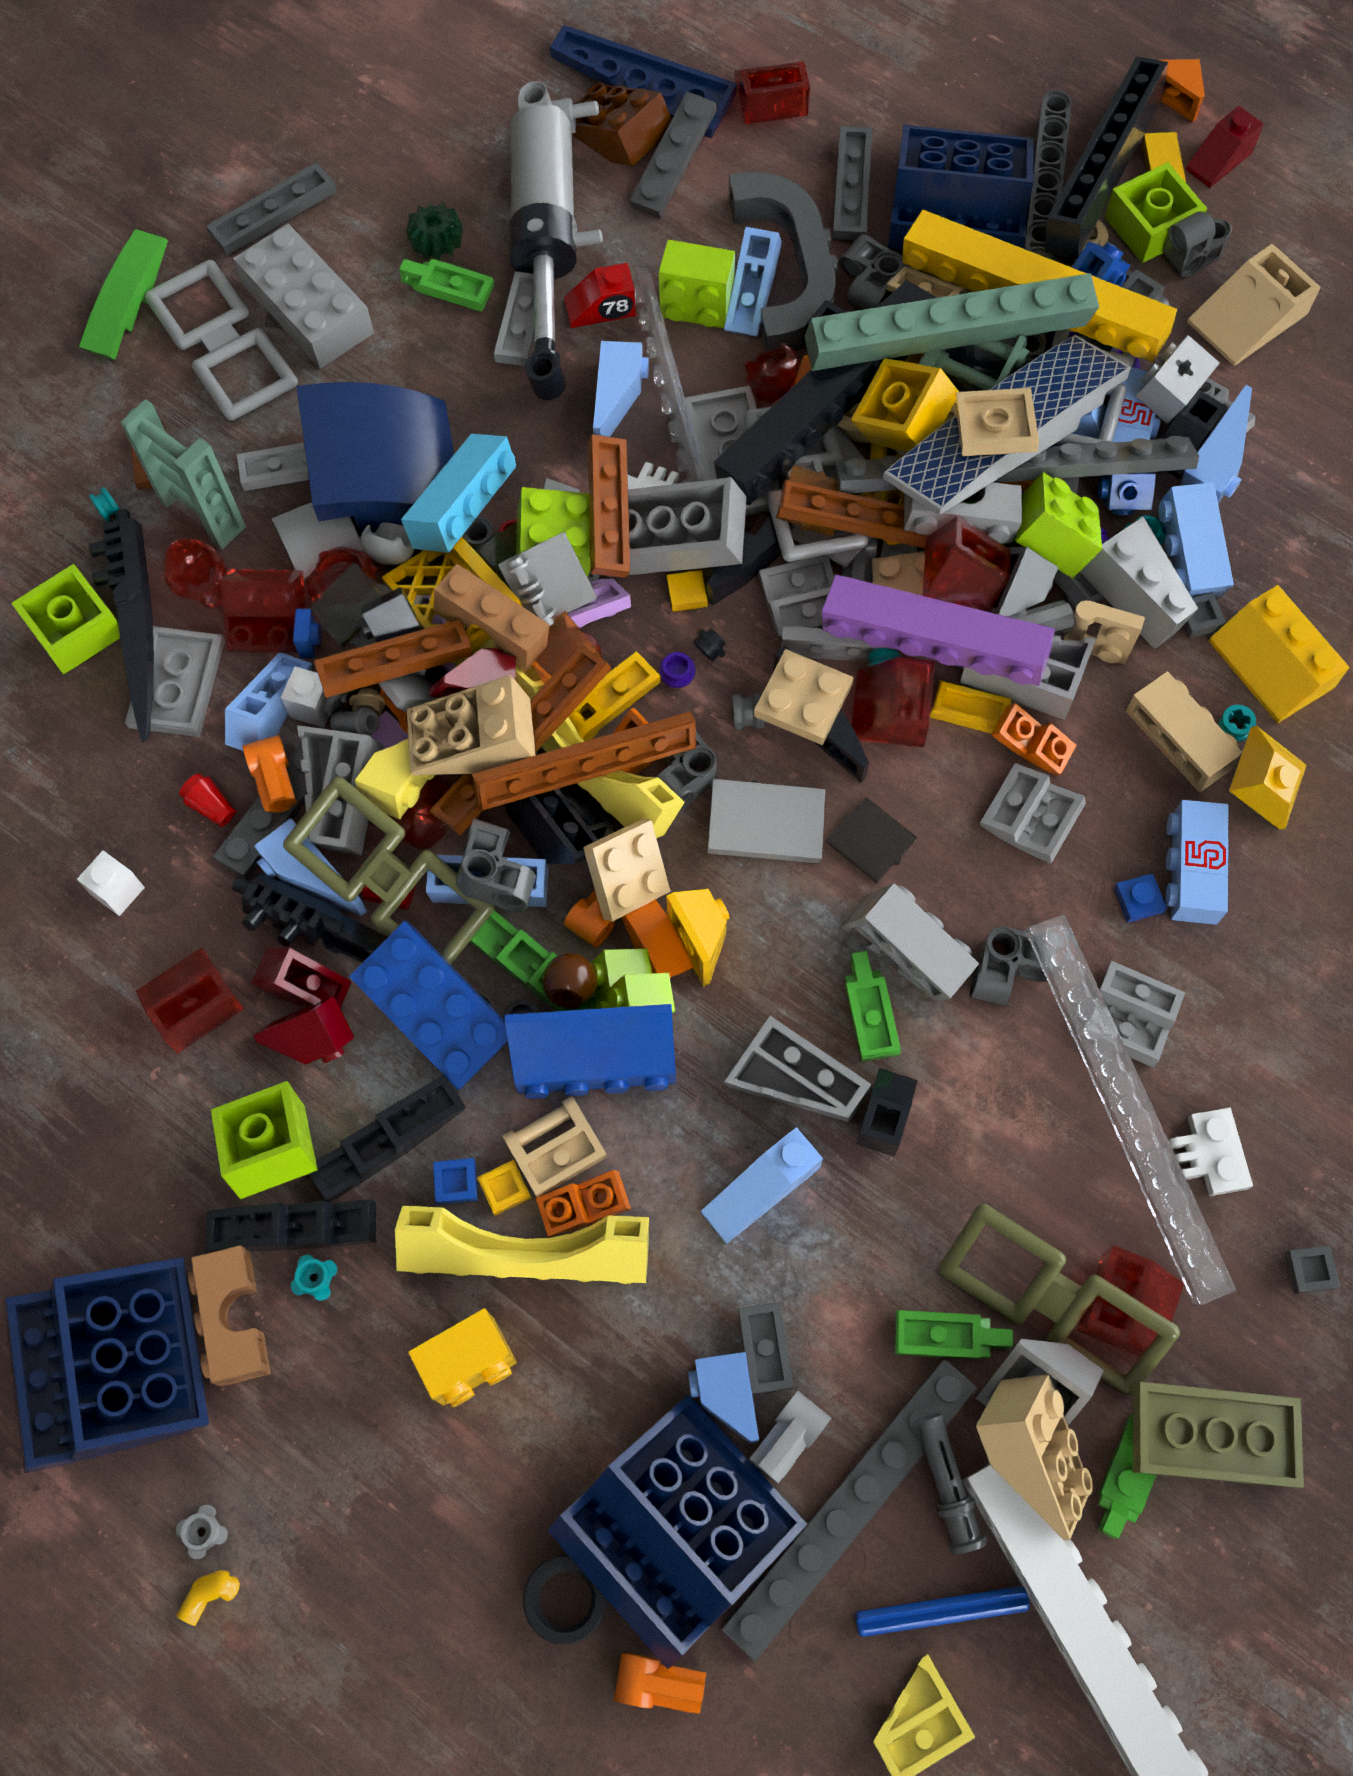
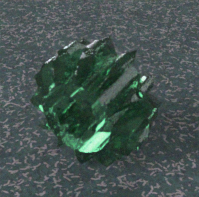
(434, 230)

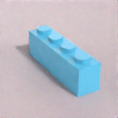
(459, 493)

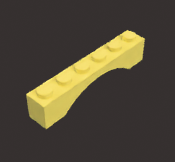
(387, 774)
(619, 793)
(442, 1243)

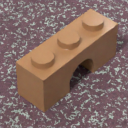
(505, 621)
(218, 1282)

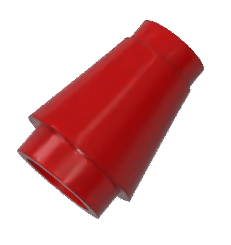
(206, 799)

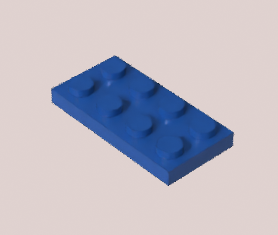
(432, 1004)

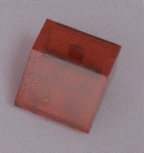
(773, 92)
(965, 566)
(261, 609)
(894, 701)
(188, 1000)
(1144, 1282)

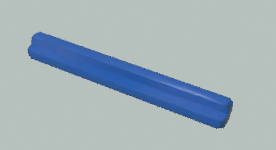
(942, 1611)

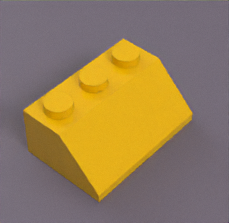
(1279, 654)

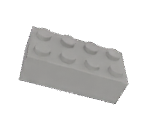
(304, 295)
(686, 526)

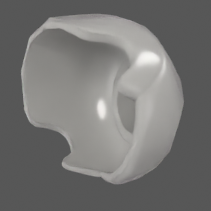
(387, 545)

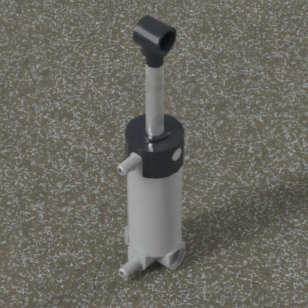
(543, 216)

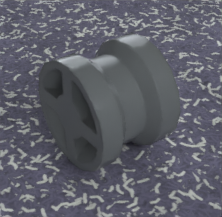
(743, 711)

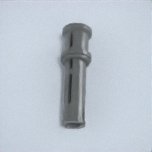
(955, 1503)

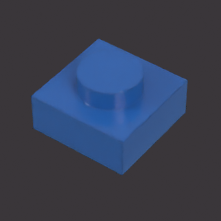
(306, 633)
(1140, 898)
(455, 1181)

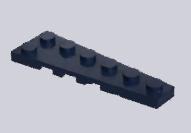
(632, 68)

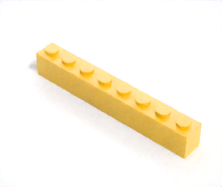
(986, 263)

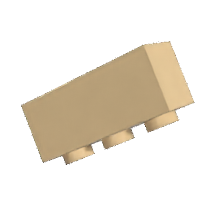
(1184, 731)

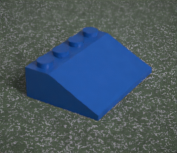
(592, 1050)

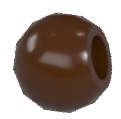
(569, 980)

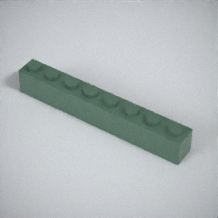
(950, 321)

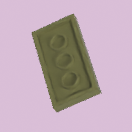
(1217, 1435)

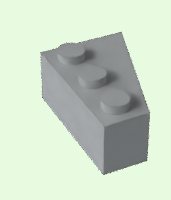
(1141, 580)
(1058, 681)
(333, 755)
(912, 941)
(797, 1073)

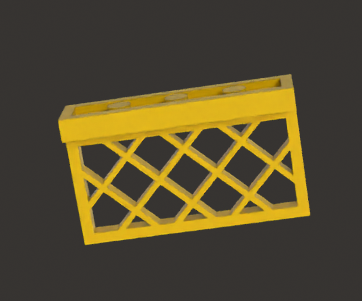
(418, 566)

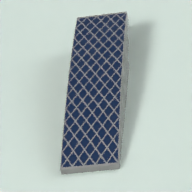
(1063, 387)

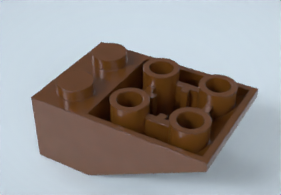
(627, 122)

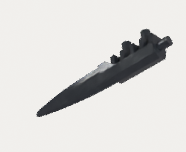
(131, 591)
(305, 915)

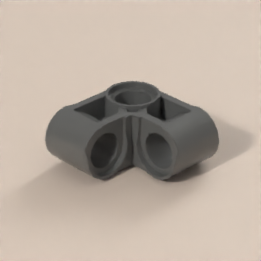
(1196, 242)
(872, 269)
(685, 781)
(504, 881)
(995, 973)

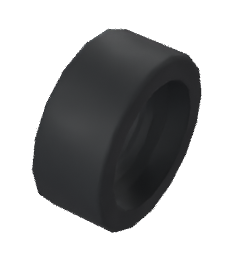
(534, 1613)

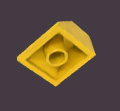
(1267, 777)
(701, 928)

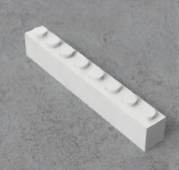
(1084, 1633)

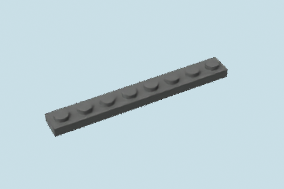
(845, 1513)

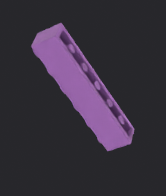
(937, 630)

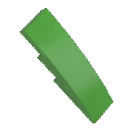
(123, 293)
(518, 956)

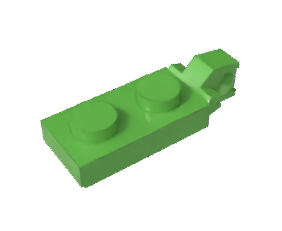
(448, 282)
(871, 1011)
(947, 1335)
(1121, 1490)

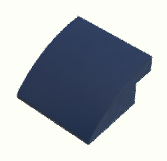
(963, 178)
(371, 449)
(104, 1363)
(677, 1530)

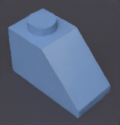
(726, 1392)

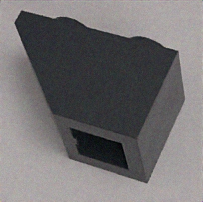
(1196, 421)
(887, 1112)

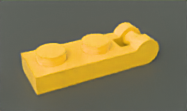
(614, 695)

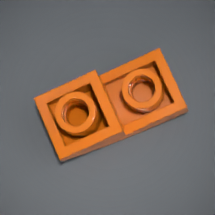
(1034, 742)
(653, 930)
(583, 1204)

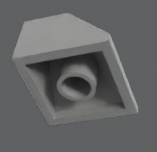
(1068, 1369)

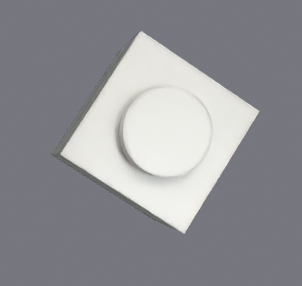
(305, 697)
(111, 883)

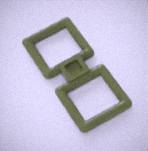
(382, 870)
(1057, 1296)

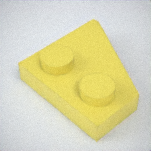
(922, 1724)

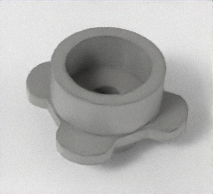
(189, 1528)

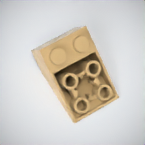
(1255, 305)
(471, 730)
(1036, 1450)

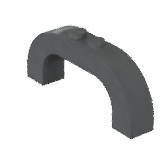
(783, 202)

